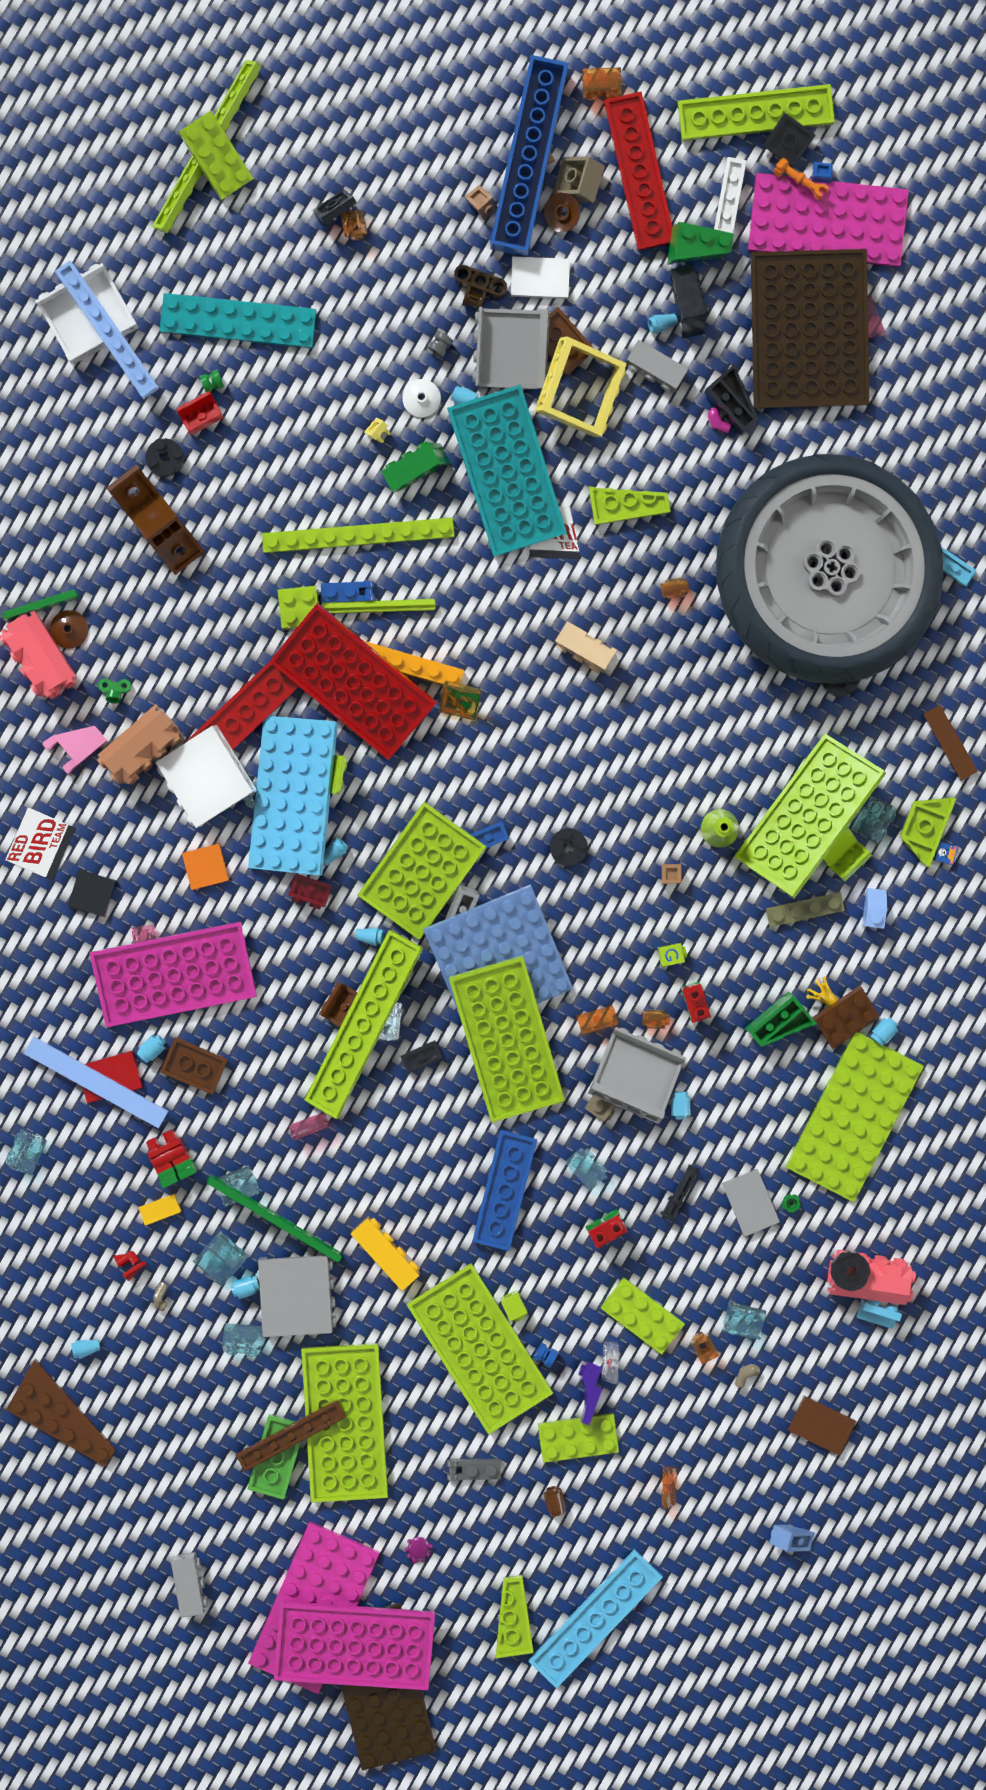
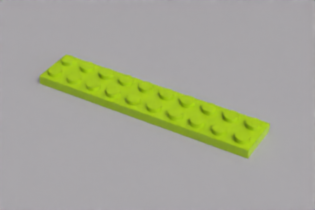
(363, 1024)

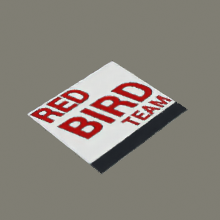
(562, 546)
(40, 843)

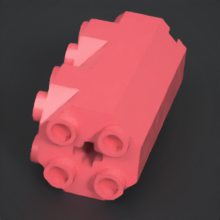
(39, 656)
(887, 1281)

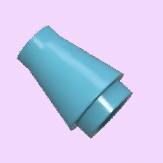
(659, 323)
(335, 850)
(372, 936)
(84, 1348)

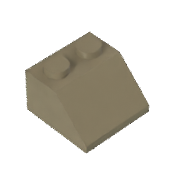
(579, 178)

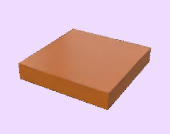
(205, 866)

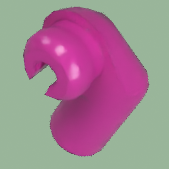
(716, 422)

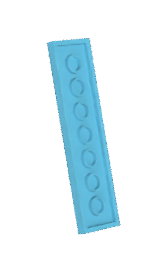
(595, 1618)

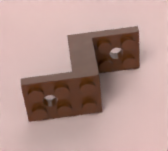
(155, 519)

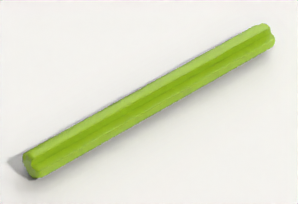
(380, 606)

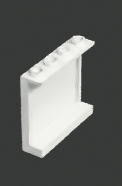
(71, 325)
(205, 776)

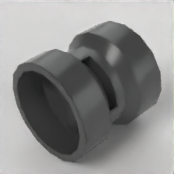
(440, 344)

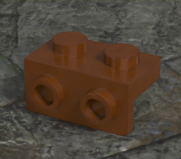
(338, 1003)

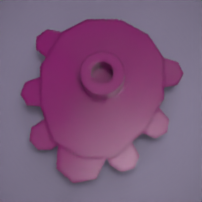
(418, 1549)

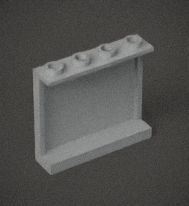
(511, 348)
(637, 1075)
(296, 1295)

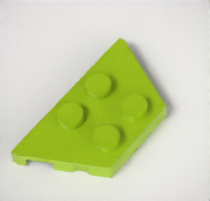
(925, 827)

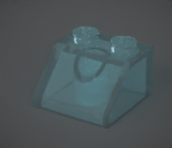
(220, 1258)

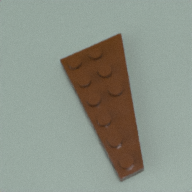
(52, 1410)

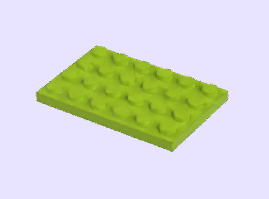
(421, 870)

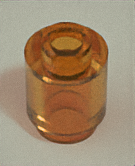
(674, 588)
(655, 1019)

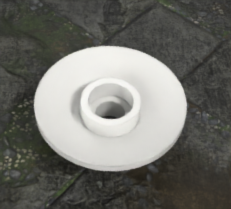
(425, 407)

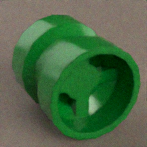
(216, 381)

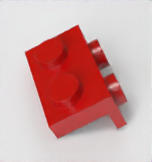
(199, 413)

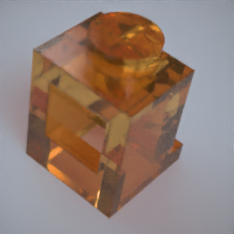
(349, 220)
(707, 1353)

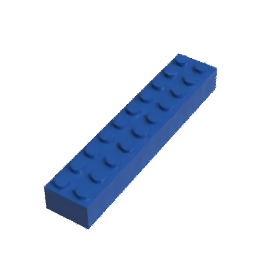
(529, 156)

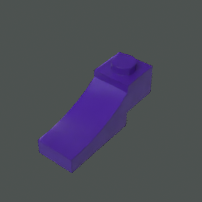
(589, 1375)

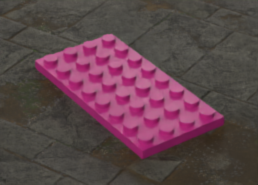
(847, 217)
(173, 974)
(323, 1571)
(354, 1645)

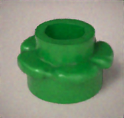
(791, 1198)

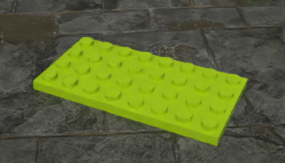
(810, 815)
(506, 1038)
(854, 1116)
(479, 1348)
(348, 1456)

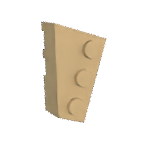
(584, 647)

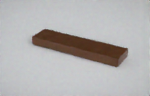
(950, 742)

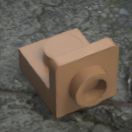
(482, 202)

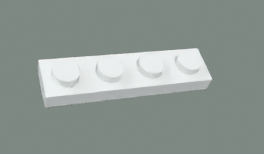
(730, 194)

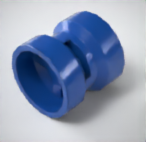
(541, 1354)

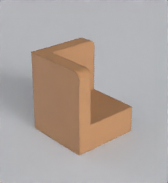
(671, 874)

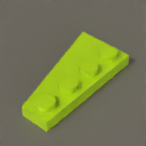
(620, 505)
(514, 1626)

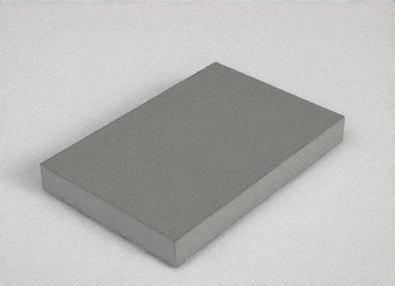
(750, 1202)

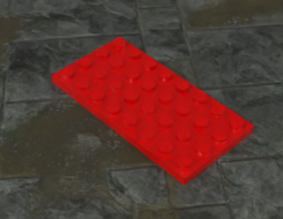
(353, 681)

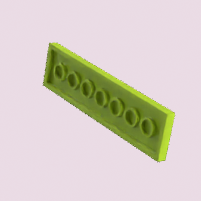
(754, 112)

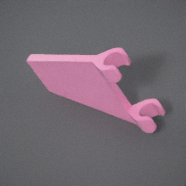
(77, 744)

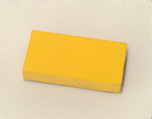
(160, 1209)

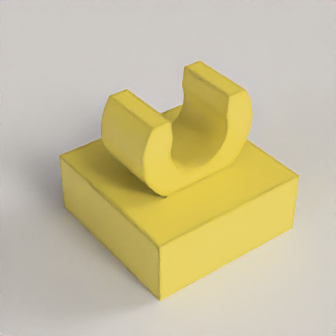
(376, 429)

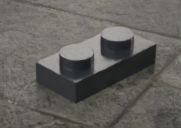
(421, 1056)

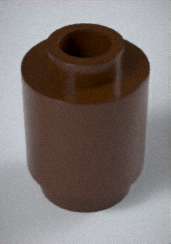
(554, 1501)

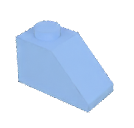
(875, 908)

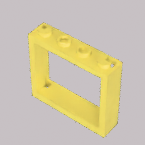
(553, 378)

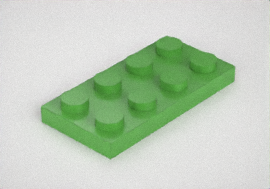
(274, 1474)

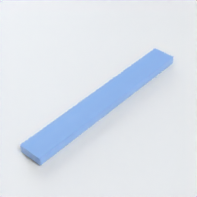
(107, 329)
(96, 1082)

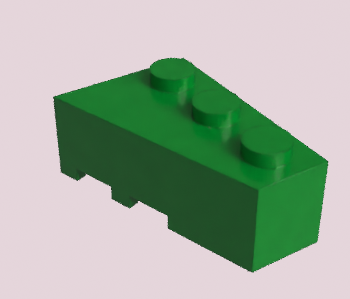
(698, 243)
(415, 465)
(780, 1020)

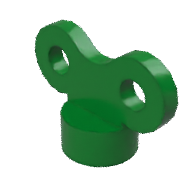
(114, 690)

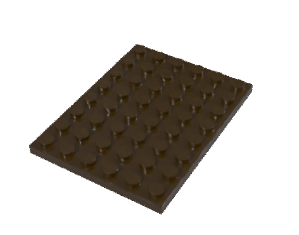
(810, 328)

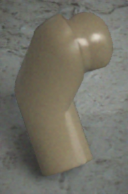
(158, 1296)
(746, 1372)

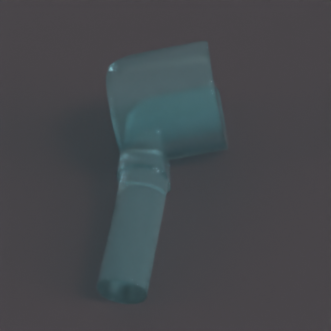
(250, 802)

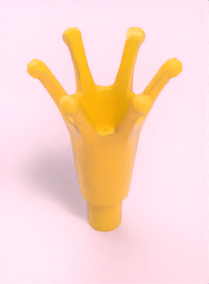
(826, 995)

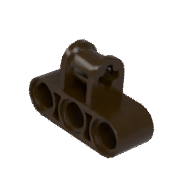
(475, 294)

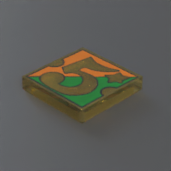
(460, 700)

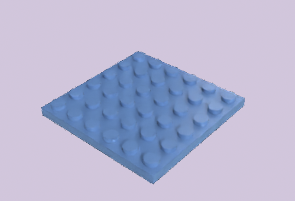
(500, 932)

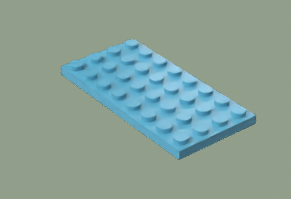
(293, 795)

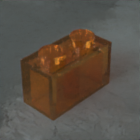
(601, 83)

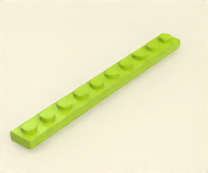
(192, 171)
(358, 535)

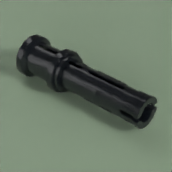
(675, 1201)

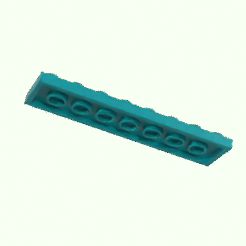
(238, 320)

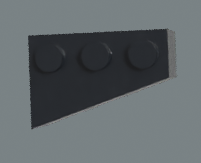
(689, 300)
(732, 401)

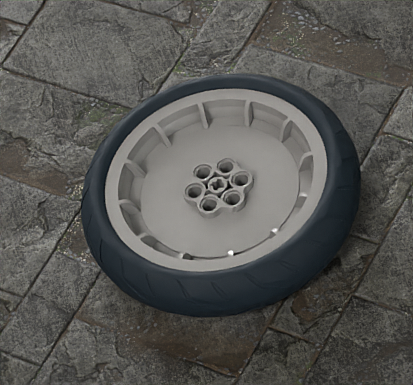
(771, 587)

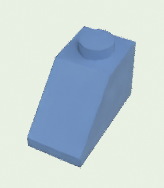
(791, 1538)

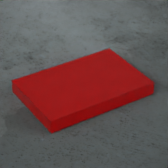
(119, 1068)

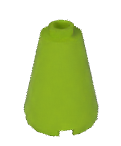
(712, 831)

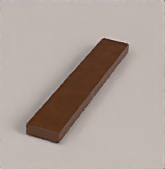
(291, 1435)

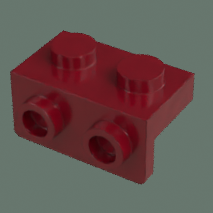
(310, 890)

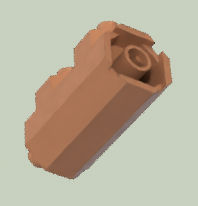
(140, 745)

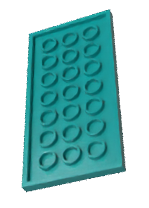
(506, 470)

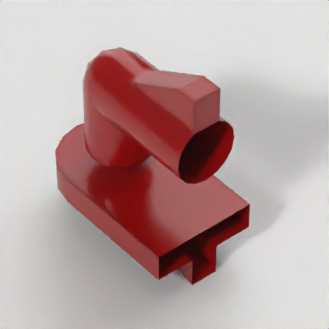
(132, 1257)

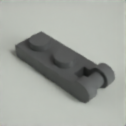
(474, 1469)

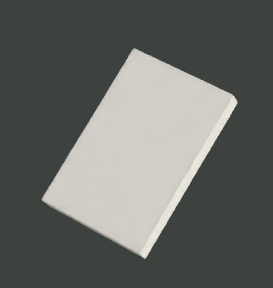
(540, 277)

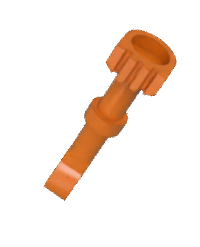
(782, 167)

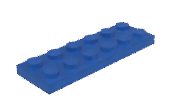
(504, 1190)

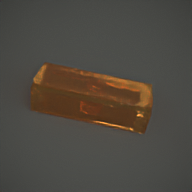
(597, 1019)
(669, 1487)

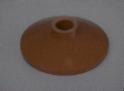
(554, 212)
(78, 631)

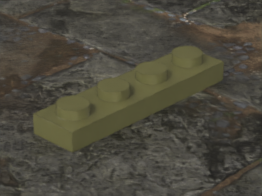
(805, 909)

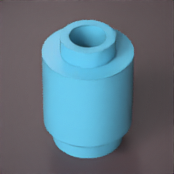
(463, 395)
(884, 1031)
(151, 1048)
(680, 1105)
(245, 1287)

